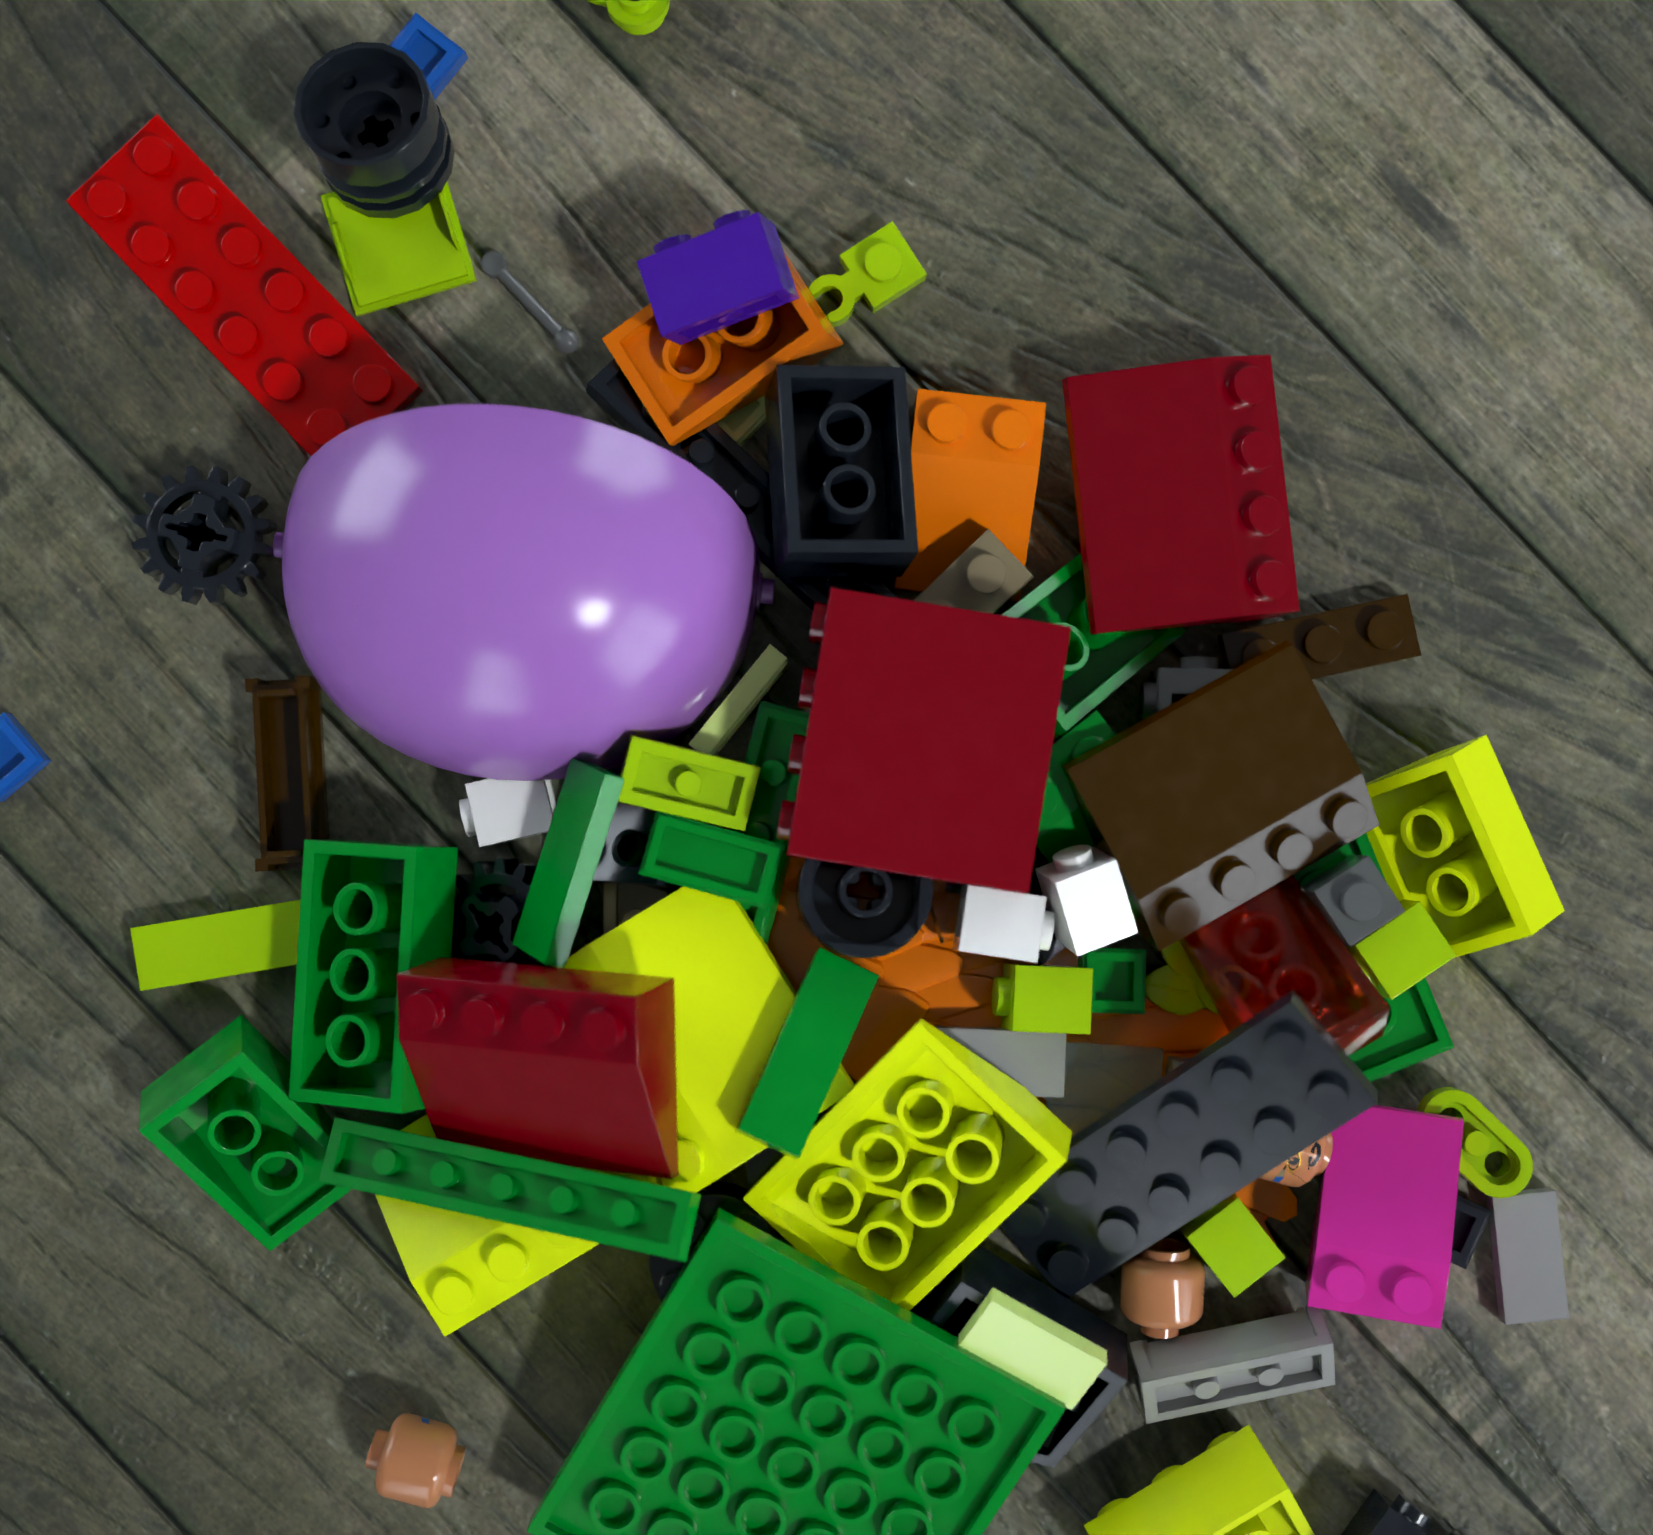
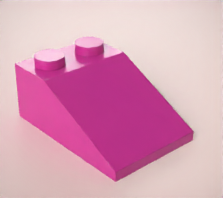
(1387, 1217)

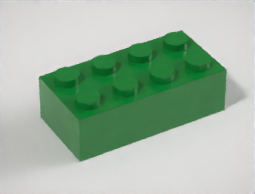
(361, 923)

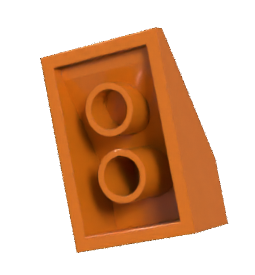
(720, 372)
(971, 474)

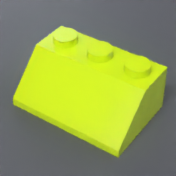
(1462, 848)
(1219, 1492)

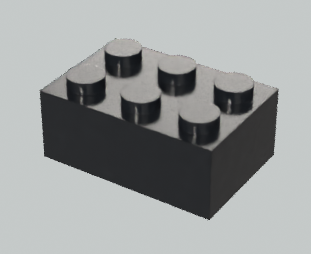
(840, 471)

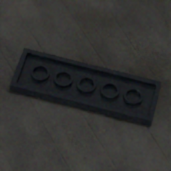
(1189, 1144)

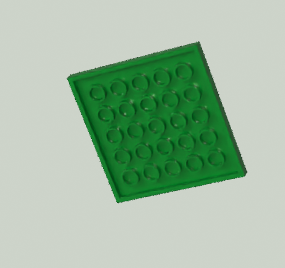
(794, 1409)

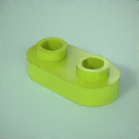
(1480, 1137)

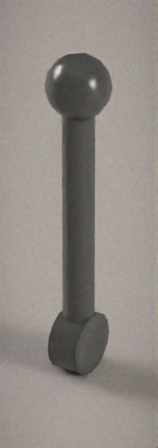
(496, 267)

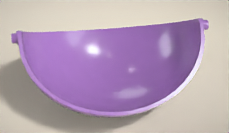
(516, 587)

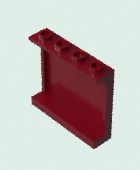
(925, 740)

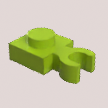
(876, 271)

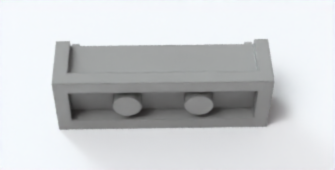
(1233, 1365)

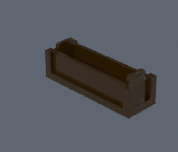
(289, 769)

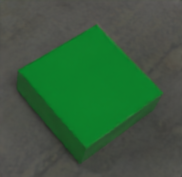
(1117, 979)

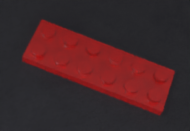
(240, 289)

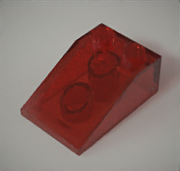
(1283, 946)

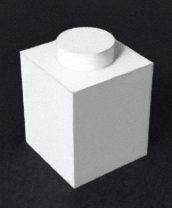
(507, 809)
(1087, 898)
(1002, 923)

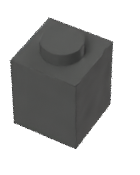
(1353, 898)

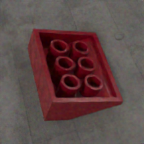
(1181, 494)
(545, 1061)

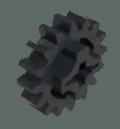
(206, 511)
(488, 919)

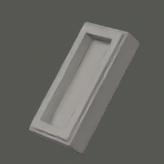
(1027, 1057)
(1528, 1257)

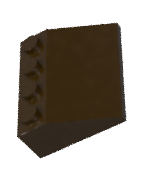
(1222, 795)

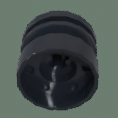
(374, 129)

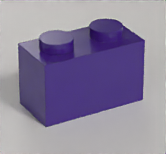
(717, 276)

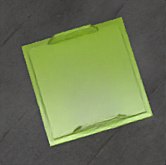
(400, 256)

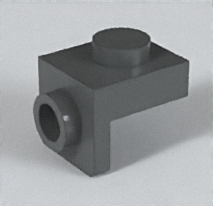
(1177, 682)

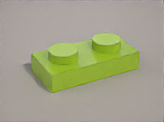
(688, 783)

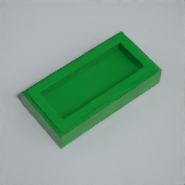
(711, 859)

